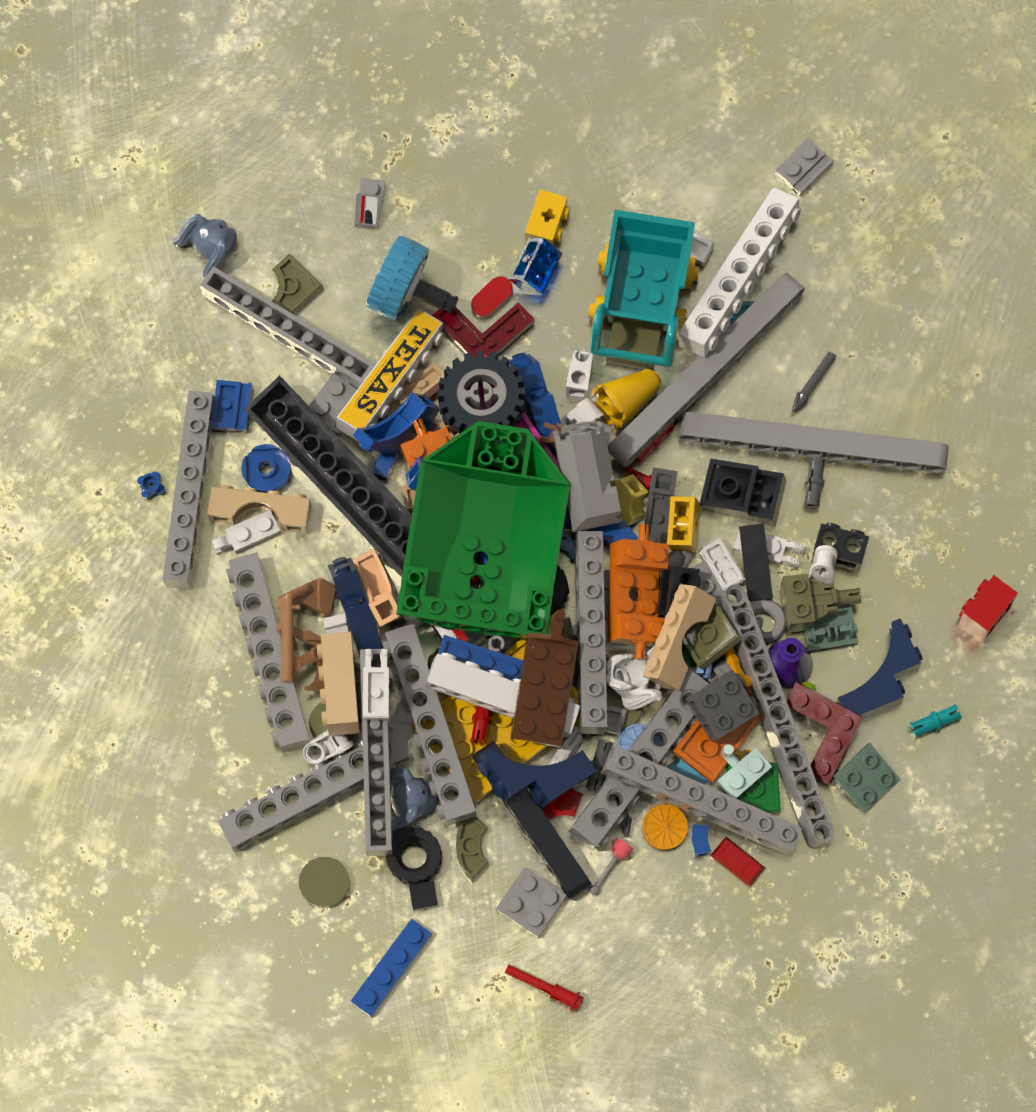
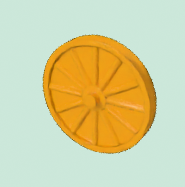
(665, 827)

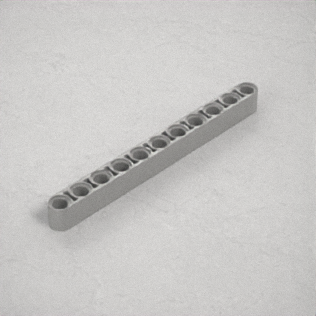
(705, 371)
(814, 441)
(773, 727)

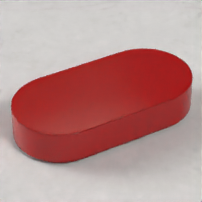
(491, 297)

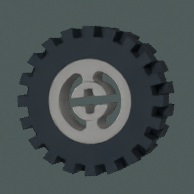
(454, 397)

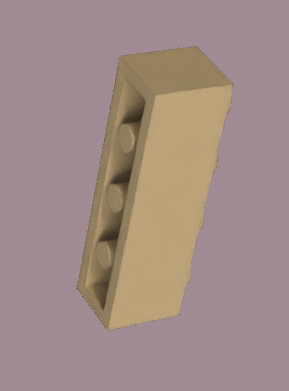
(339, 683)

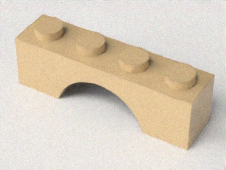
(229, 504)
(666, 662)

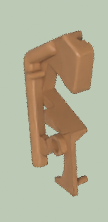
(318, 598)

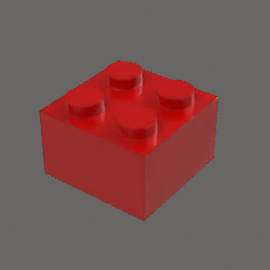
(987, 609)

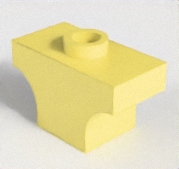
(630, 497)

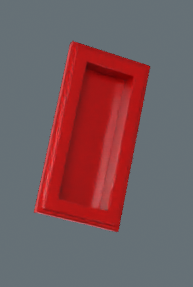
(737, 861)

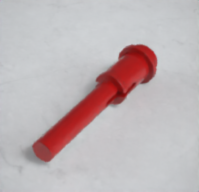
(557, 992)

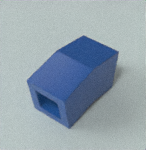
(385, 465)
(700, 840)

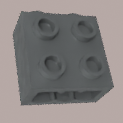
(722, 705)

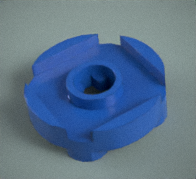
(255, 460)

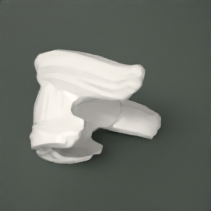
(627, 679)

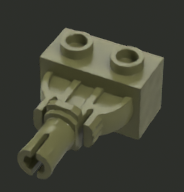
(811, 601)

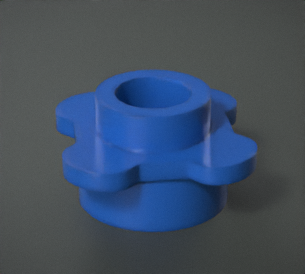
(144, 482)

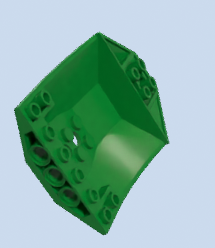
(492, 496)

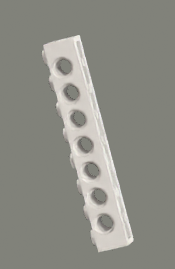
(776, 205)

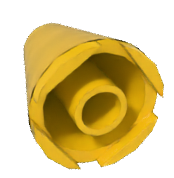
(626, 396)

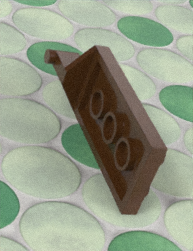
(545, 685)

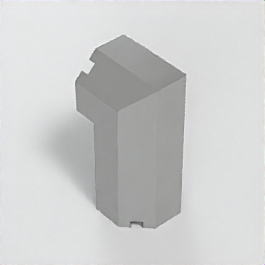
(587, 467)

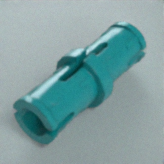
(935, 721)

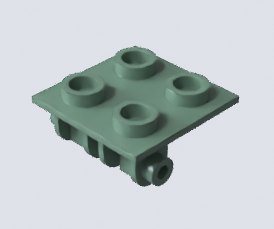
(833, 630)
(866, 778)

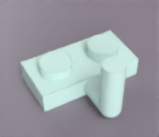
(743, 772)

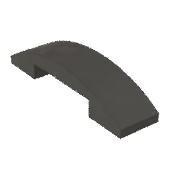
(658, 505)

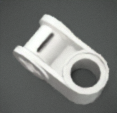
(584, 411)
(824, 564)
(329, 747)

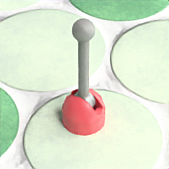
(620, 850)

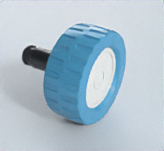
(401, 280)

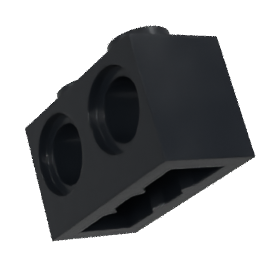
(843, 539)
(670, 582)

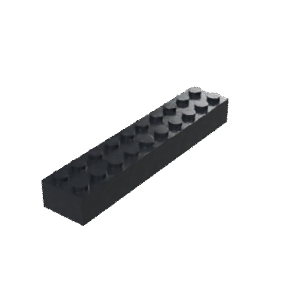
(334, 469)

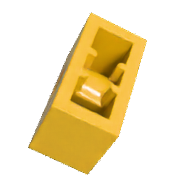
(545, 206)
(683, 524)

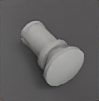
(500, 644)

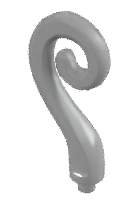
(758, 606)

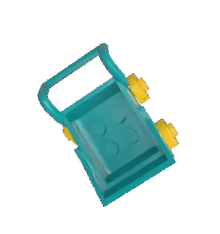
(645, 271)

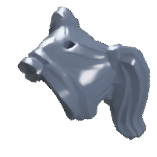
(209, 237)
(408, 798)

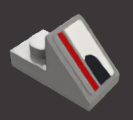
(369, 203)

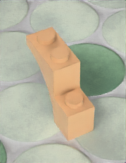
(378, 586)

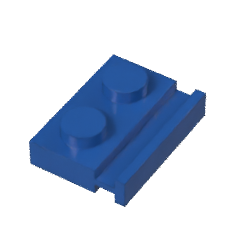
(229, 405)

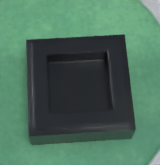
(423, 895)

